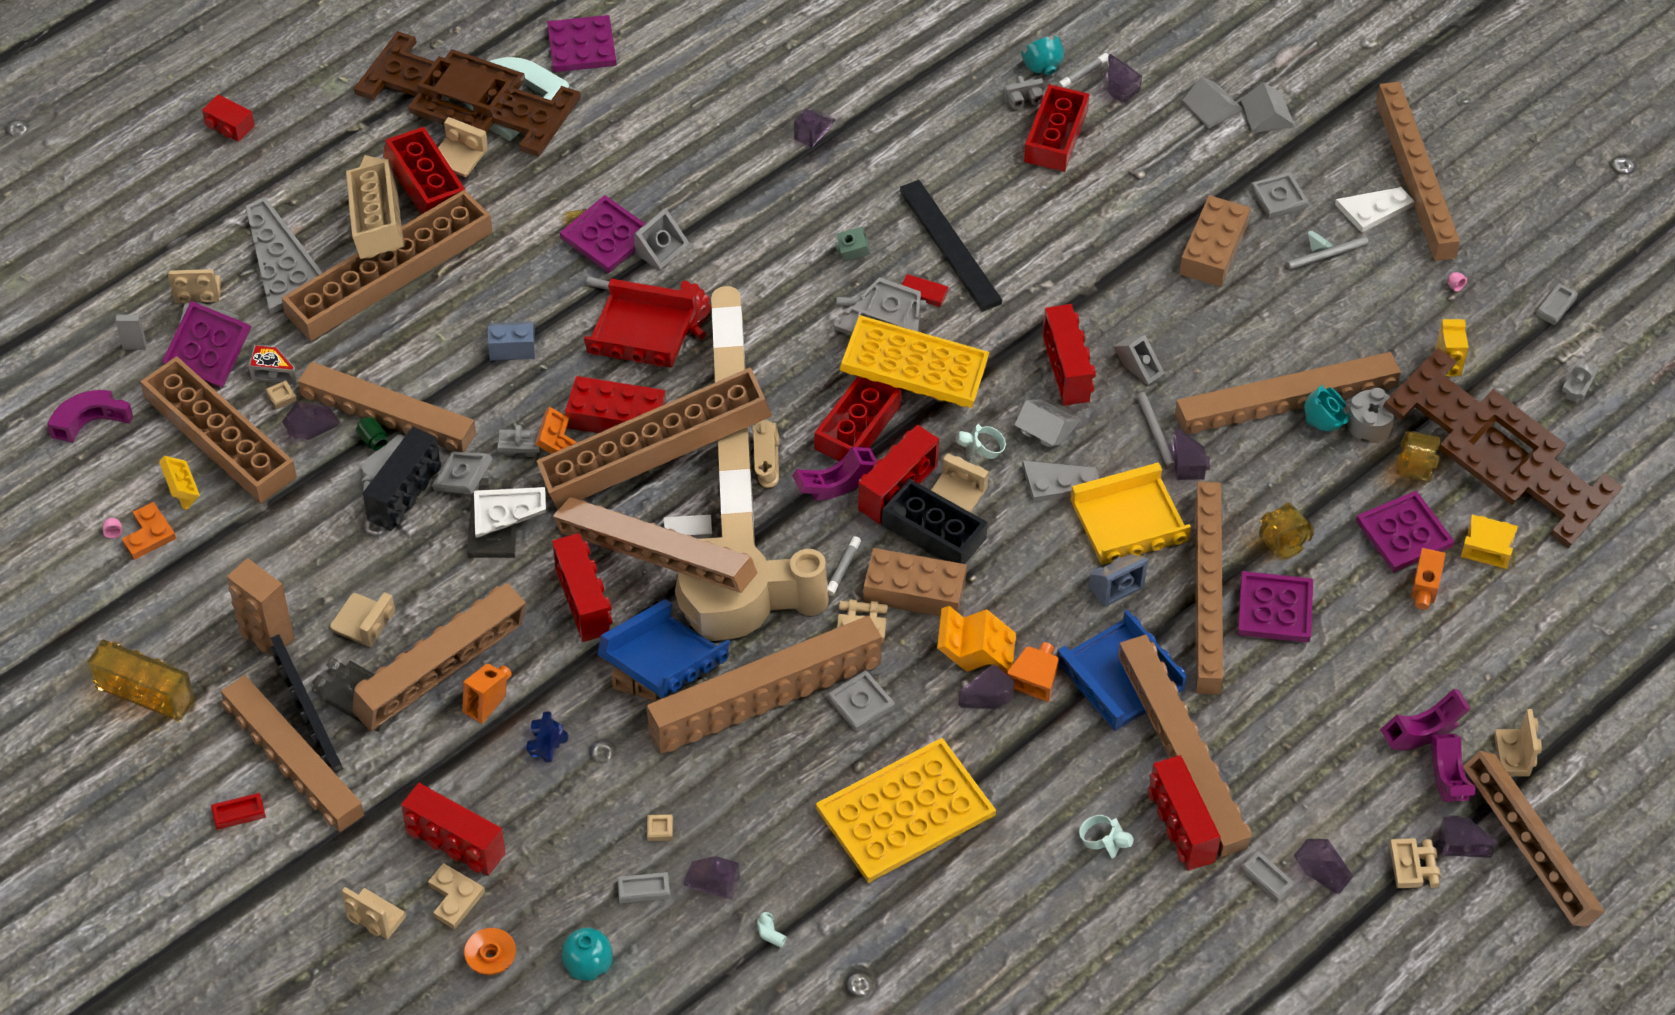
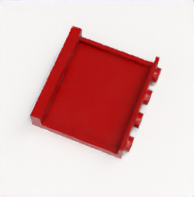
(643, 323)

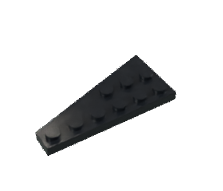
(303, 700)

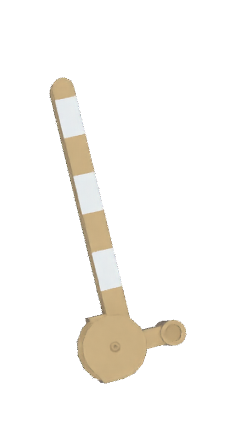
(779, 584)

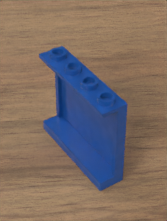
(660, 650)
(1101, 676)

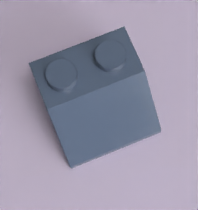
(511, 340)
(1118, 579)

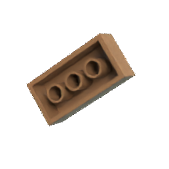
(1215, 241)
(914, 582)
(259, 605)

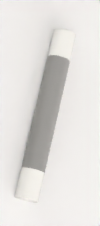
(1083, 71)
(843, 565)

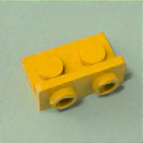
(179, 480)

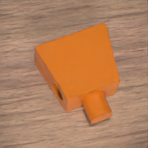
(1427, 577)
(1035, 671)
(484, 691)

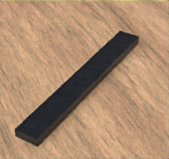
(950, 245)

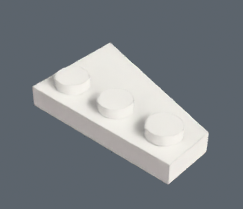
(1375, 207)
(506, 507)

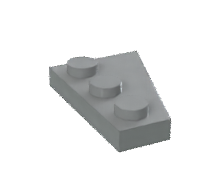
(1055, 481)

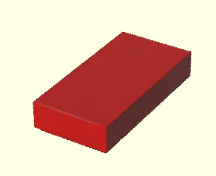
(930, 291)
(238, 811)

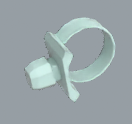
(972, 443)
(1115, 840)

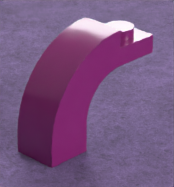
(83, 408)
(837, 479)
(1416, 730)
(1449, 768)

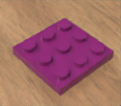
(581, 43)
(603, 233)
(208, 343)
(1403, 529)
(1275, 606)

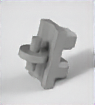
(1023, 91)
(1579, 381)
(518, 442)

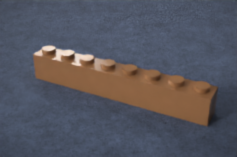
(386, 406)
(292, 753)
(1534, 839)

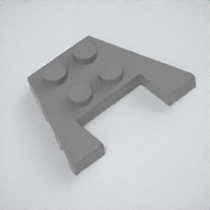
(886, 303)

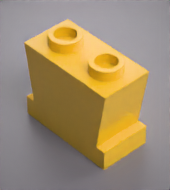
(1453, 342)
(1489, 541)

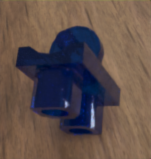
(549, 735)

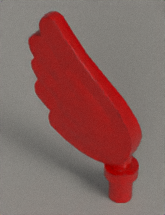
(704, 308)

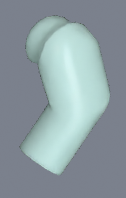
(767, 930)

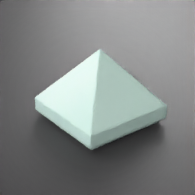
(1317, 242)

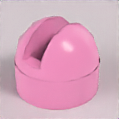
(1456, 281)
(112, 528)

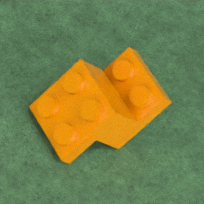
(976, 640)

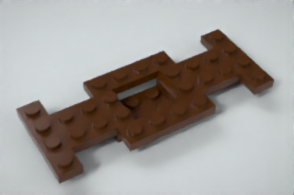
(472, 80)
(1495, 457)

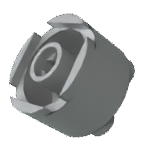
(1368, 416)

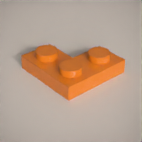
(552, 431)
(153, 532)

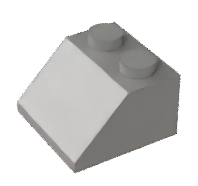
(1045, 422)

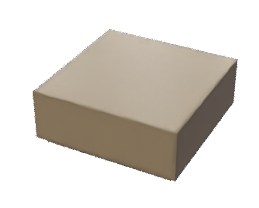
(281, 394)
(659, 827)

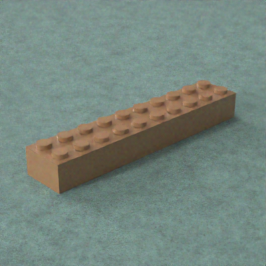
(364, 281)
(654, 438)
(764, 684)

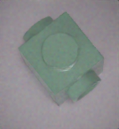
(852, 244)

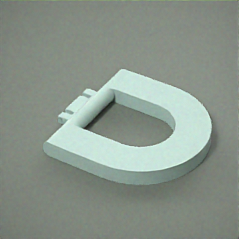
(537, 79)

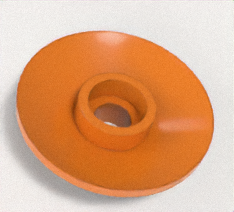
(487, 942)

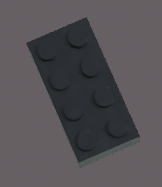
(402, 479)
(934, 523)

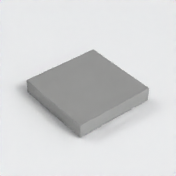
(1279, 195)
(462, 472)
(861, 701)

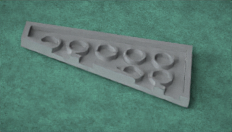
(280, 255)

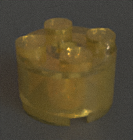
(1418, 456)
(1285, 531)

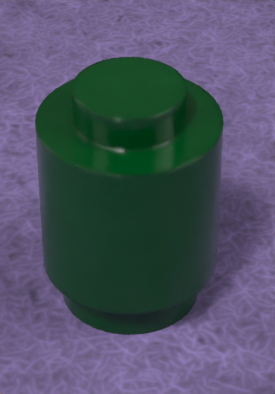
(371, 433)

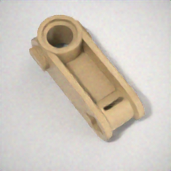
(766, 453)

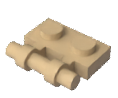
(872, 608)
(1407, 864)

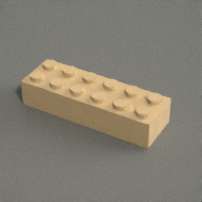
(374, 209)

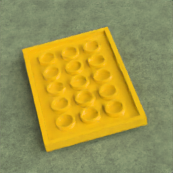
(914, 361)
(905, 810)

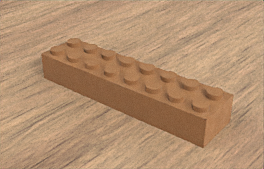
(218, 429)
(438, 656)

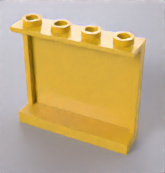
(1128, 514)

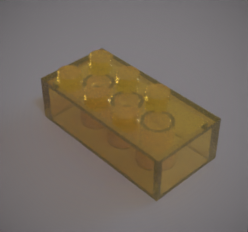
(141, 680)

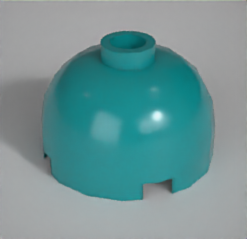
(1044, 55)
(1325, 409)
(587, 954)

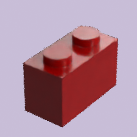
(228, 118)

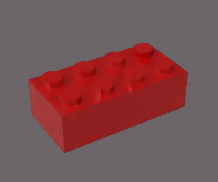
(1056, 128)
(421, 169)
(1068, 354)
(603, 404)
(857, 417)
(911, 458)
(582, 587)
(1184, 813)
(453, 829)

